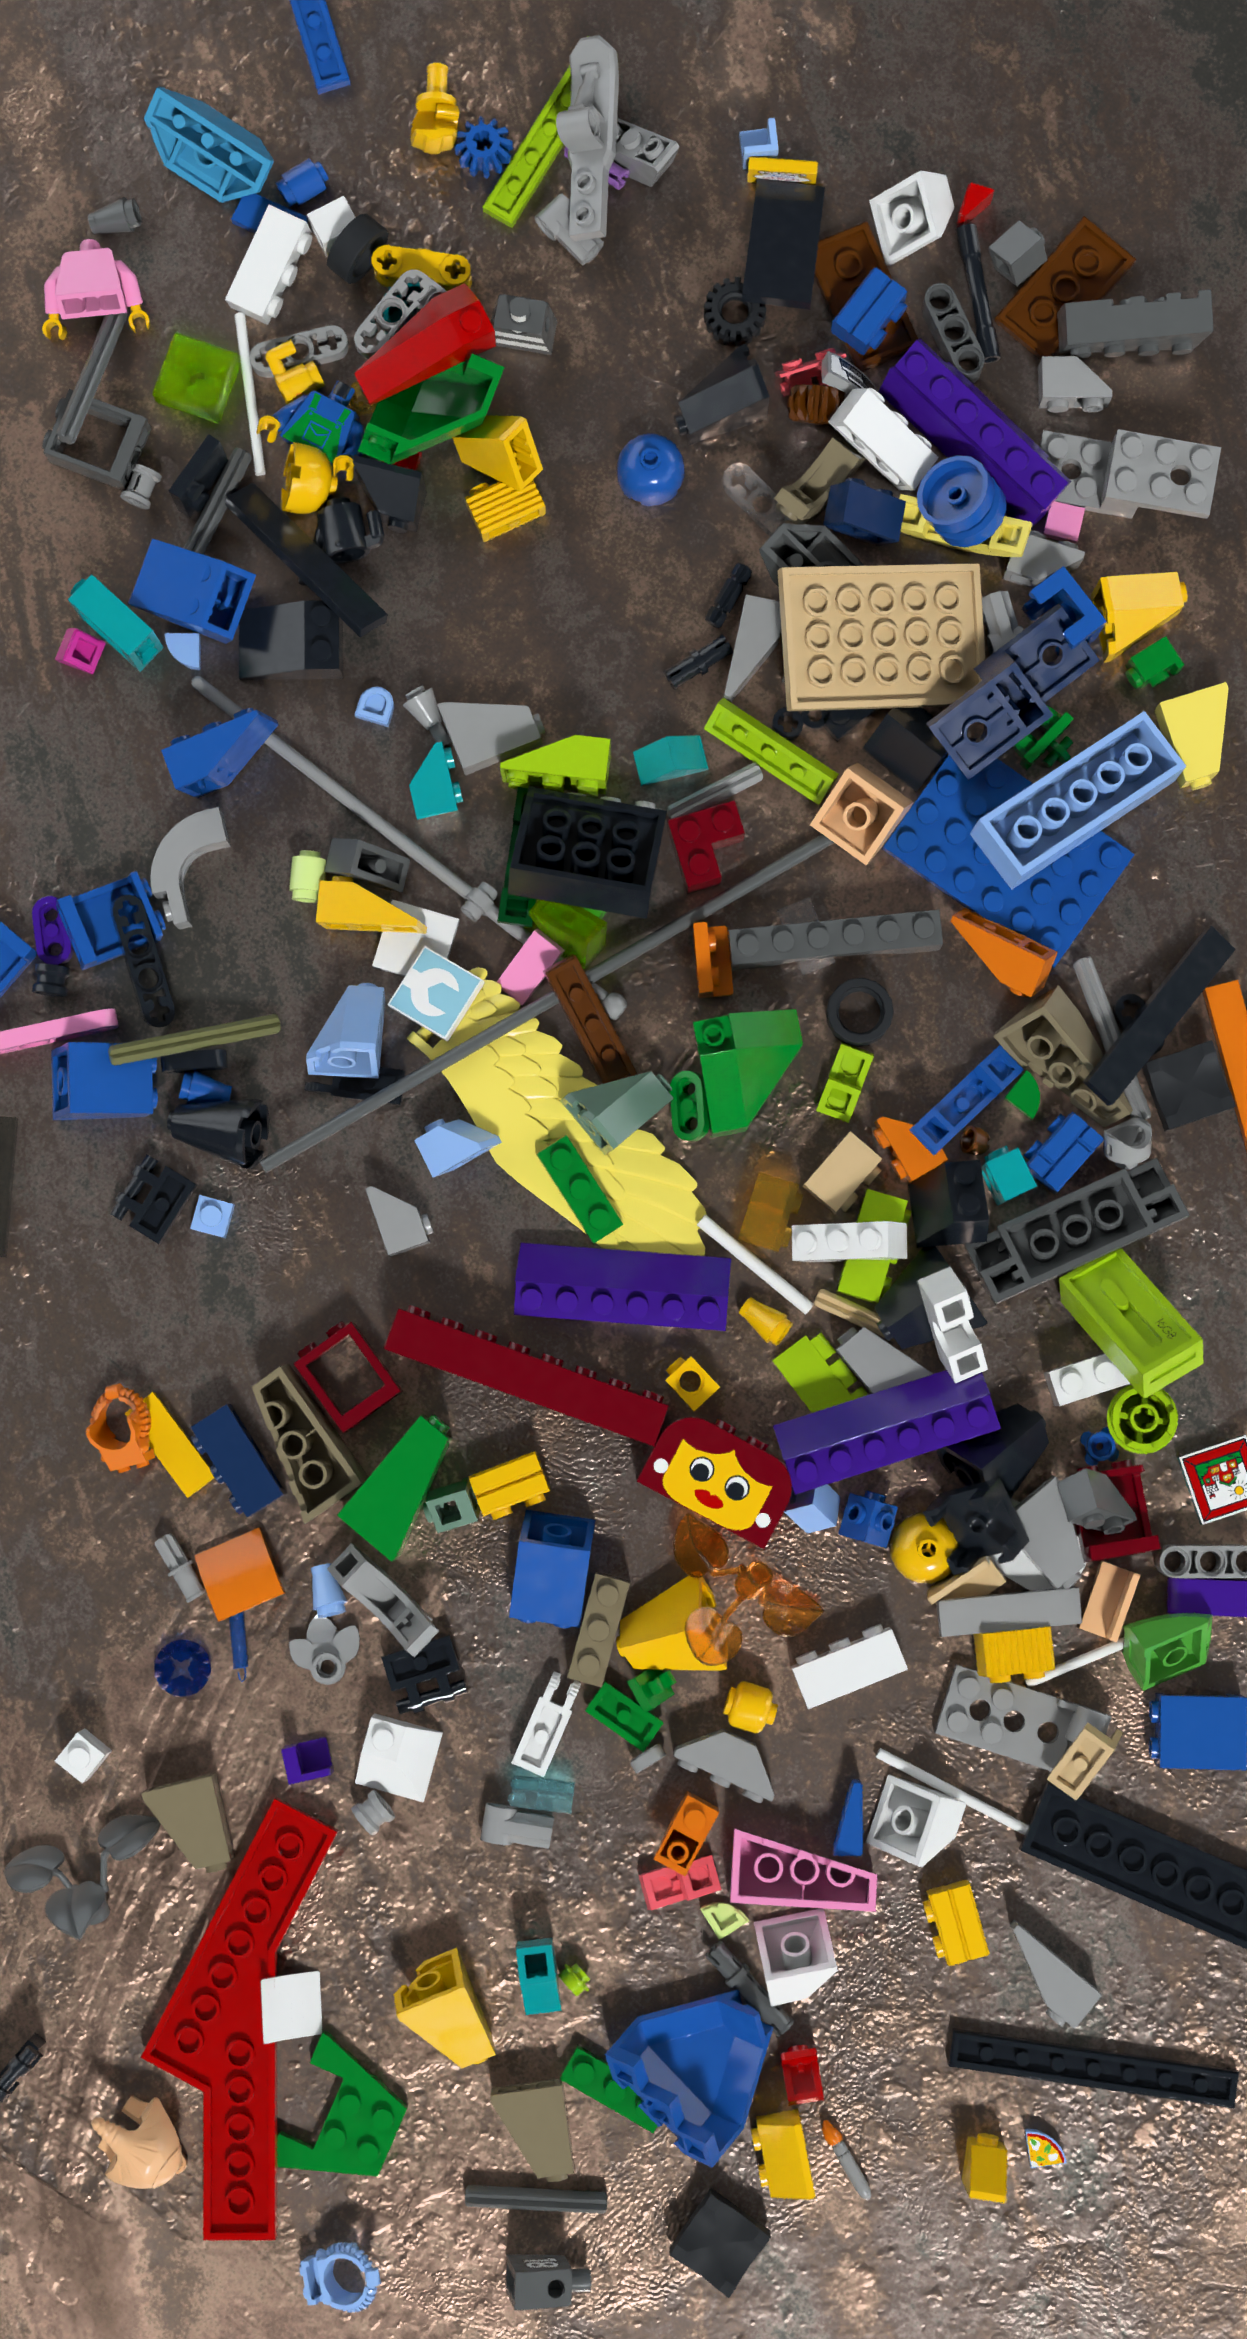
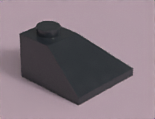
(392, 491)

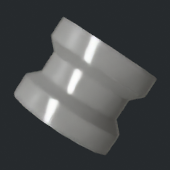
(373, 1812)

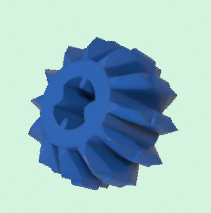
(483, 135)

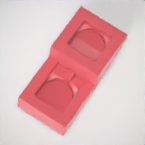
(667, 1886)

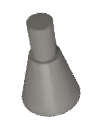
(424, 708)

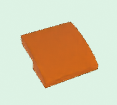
(239, 1574)

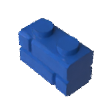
(869, 311)
(1062, 1151)

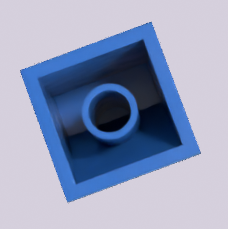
(92, 1088)
(552, 1569)

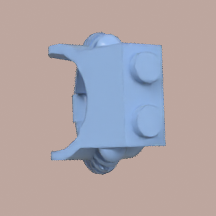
(322, 2285)

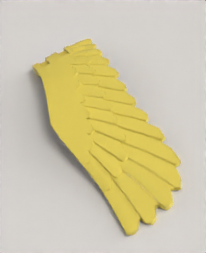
(516, 1094)

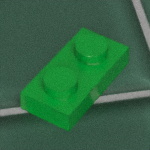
(624, 1716)

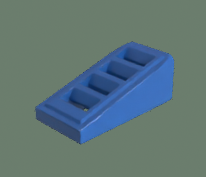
(850, 1827)

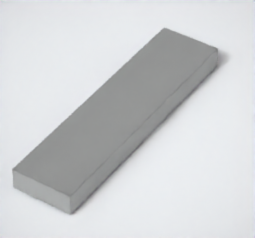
(1008, 1611)

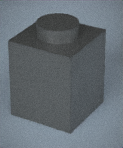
(1018, 252)

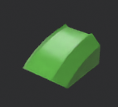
(1166, 1646)

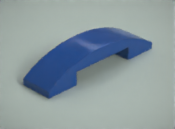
(966, 1100)

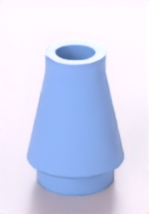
(326, 1593)

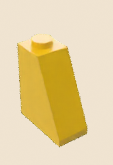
(501, 450)

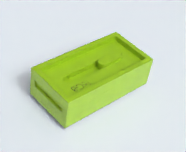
(1131, 1321)

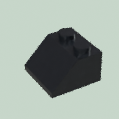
(949, 1205)

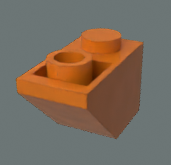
(910, 1155)
(686, 1833)

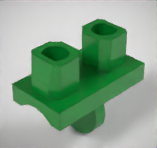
(1031, 749)

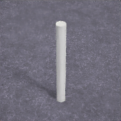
(755, 1264)

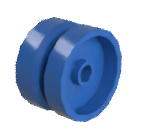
(961, 501)

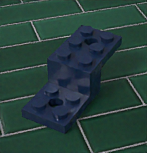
(1011, 693)

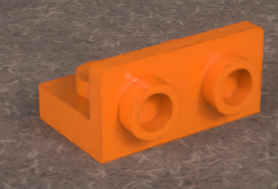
(712, 960)

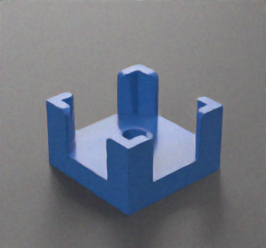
(1064, 590)

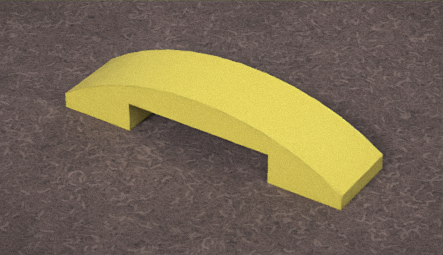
(1007, 540)

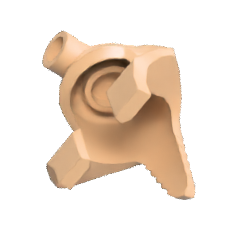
(144, 2155)

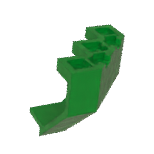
(431, 411)
(743, 1063)

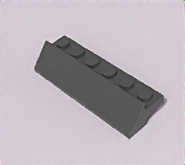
(1076, 1230)

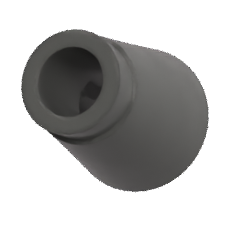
(116, 217)

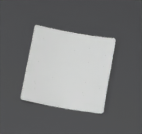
(291, 2006)

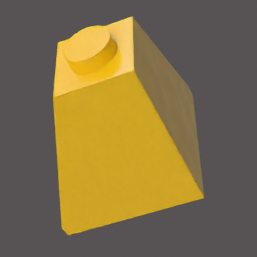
(1135, 608)
(655, 1632)
(446, 2010)

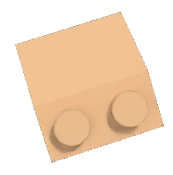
(861, 813)

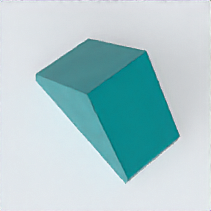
(670, 759)

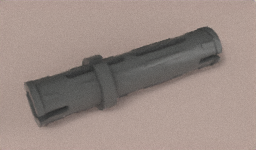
(739, 1977)

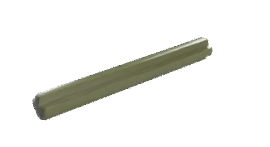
(194, 1039)

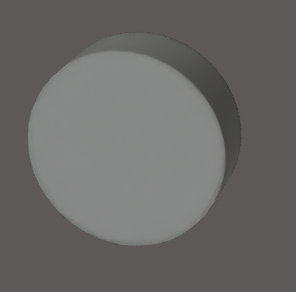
(647, 1758)

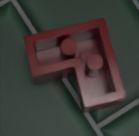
(697, 836)

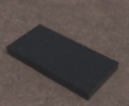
(783, 244)

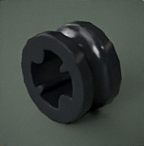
(796, 718)

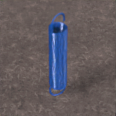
(238, 1642)

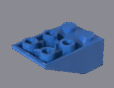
(192, 590)
(218, 753)

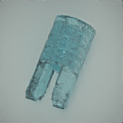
(542, 1794)

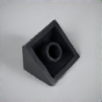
(906, 746)

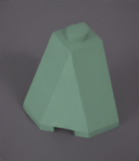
(618, 1108)

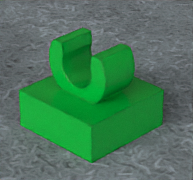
(652, 1688)

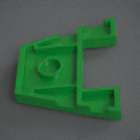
(358, 2124)

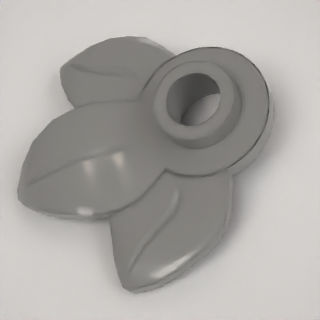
(322, 1644)

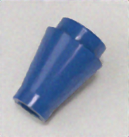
(201, 1088)

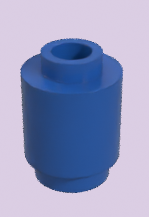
(302, 182)

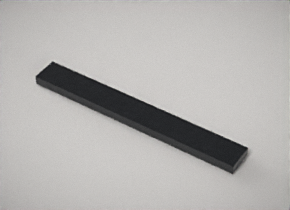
(1093, 2068)

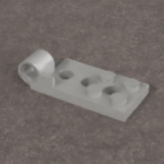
(1002, 1698)

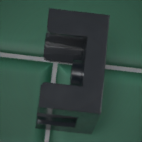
(981, 1523)

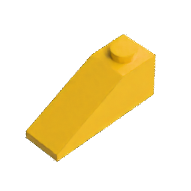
(351, 907)

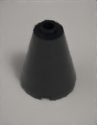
(223, 1129)

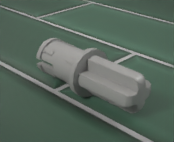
(180, 1567)

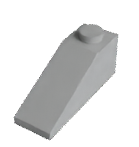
(755, 641)
(1059, 1985)

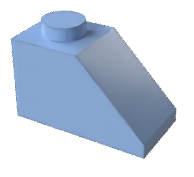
(453, 1145)

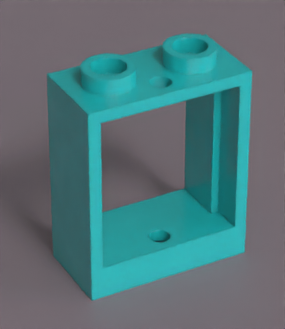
(115, 622)

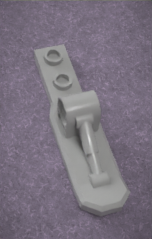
(590, 134)

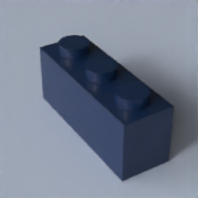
(237, 1461)

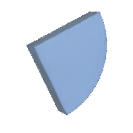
(185, 648)

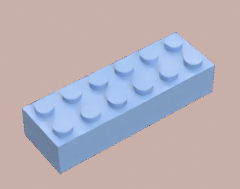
(1077, 800)

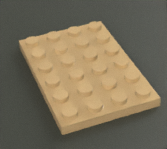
(880, 635)

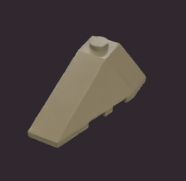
(1061, 1049)

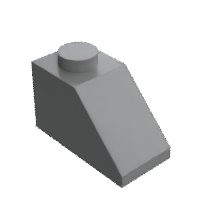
(399, 1222)

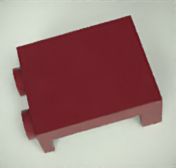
(1137, 1535)

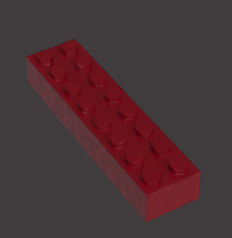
(526, 1377)

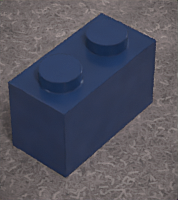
(864, 512)

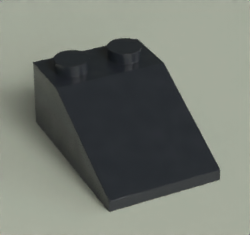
(291, 642)

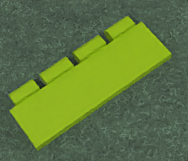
(812, 1377)

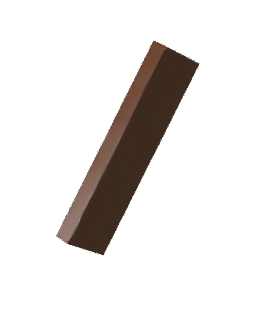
(589, 1020)

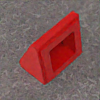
(974, 202)

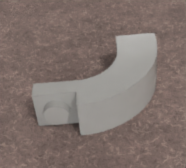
(177, 851)
(384, 1599)

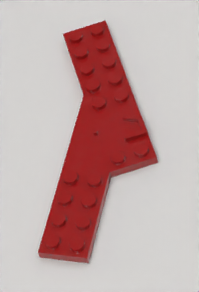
(216, 2025)

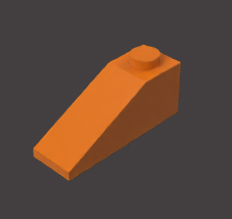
(1008, 954)

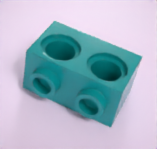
(1006, 1174)

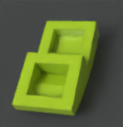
(845, 1082)

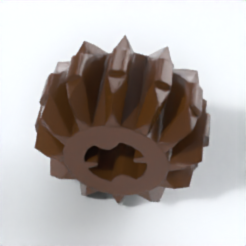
(813, 403)

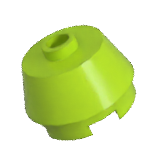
(1142, 1423)

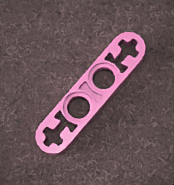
(58, 1030)

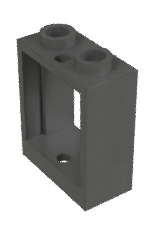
(127, 455)

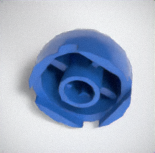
(650, 469)

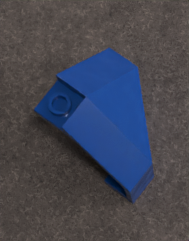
(695, 2070)

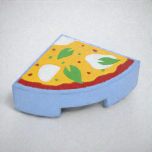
(1043, 2149)

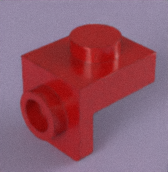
(801, 2075)

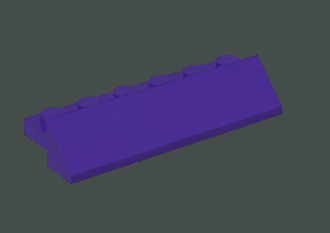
(967, 423)
(622, 1286)
(884, 1428)

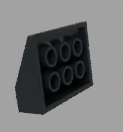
(586, 852)

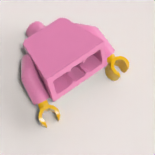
(90, 285)

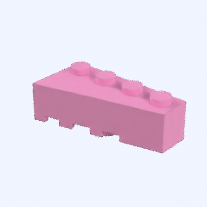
(786, 1876)

